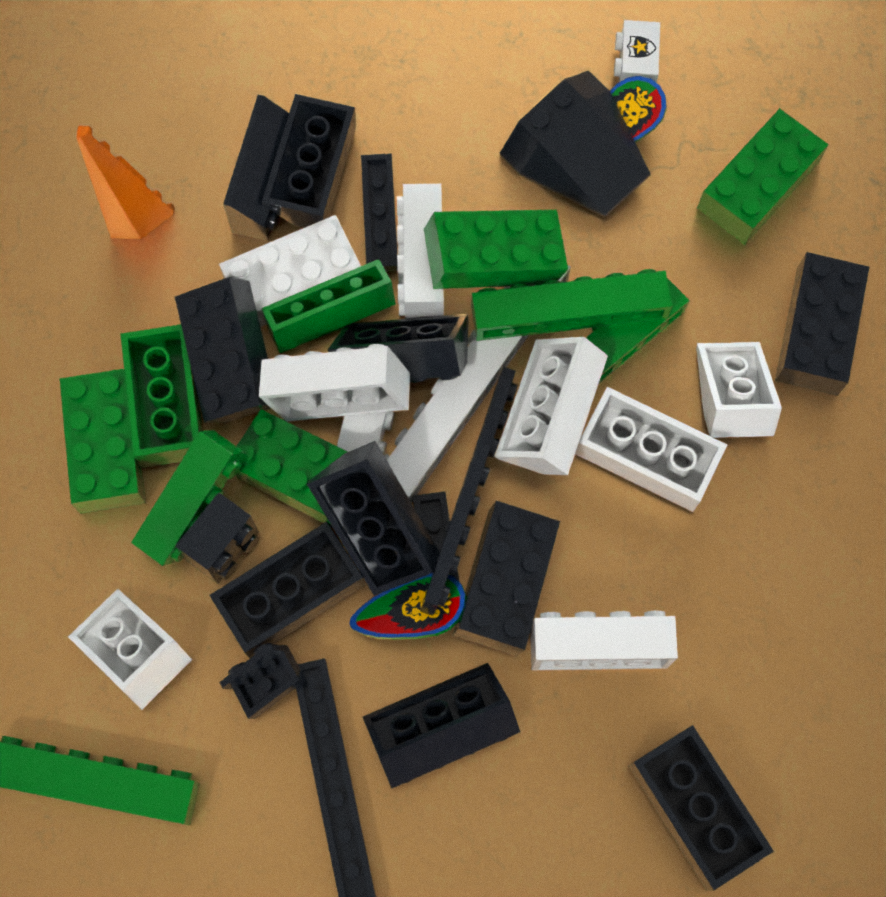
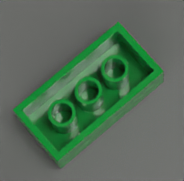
(762, 176)
(494, 248)
(160, 395)
(100, 443)
(283, 460)

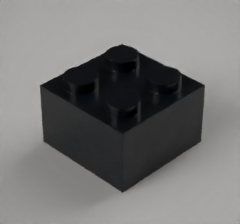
(218, 539)

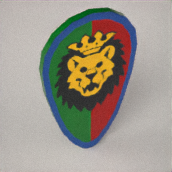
(640, 104)
(397, 612)

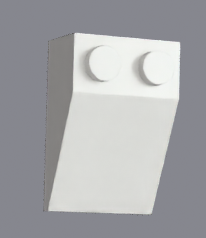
(737, 390)
(130, 648)

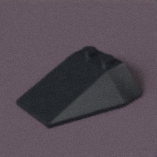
(578, 146)

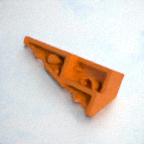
(121, 191)

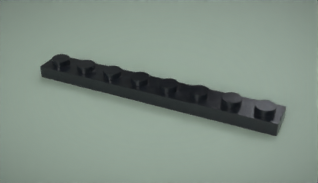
(467, 501)
(334, 782)

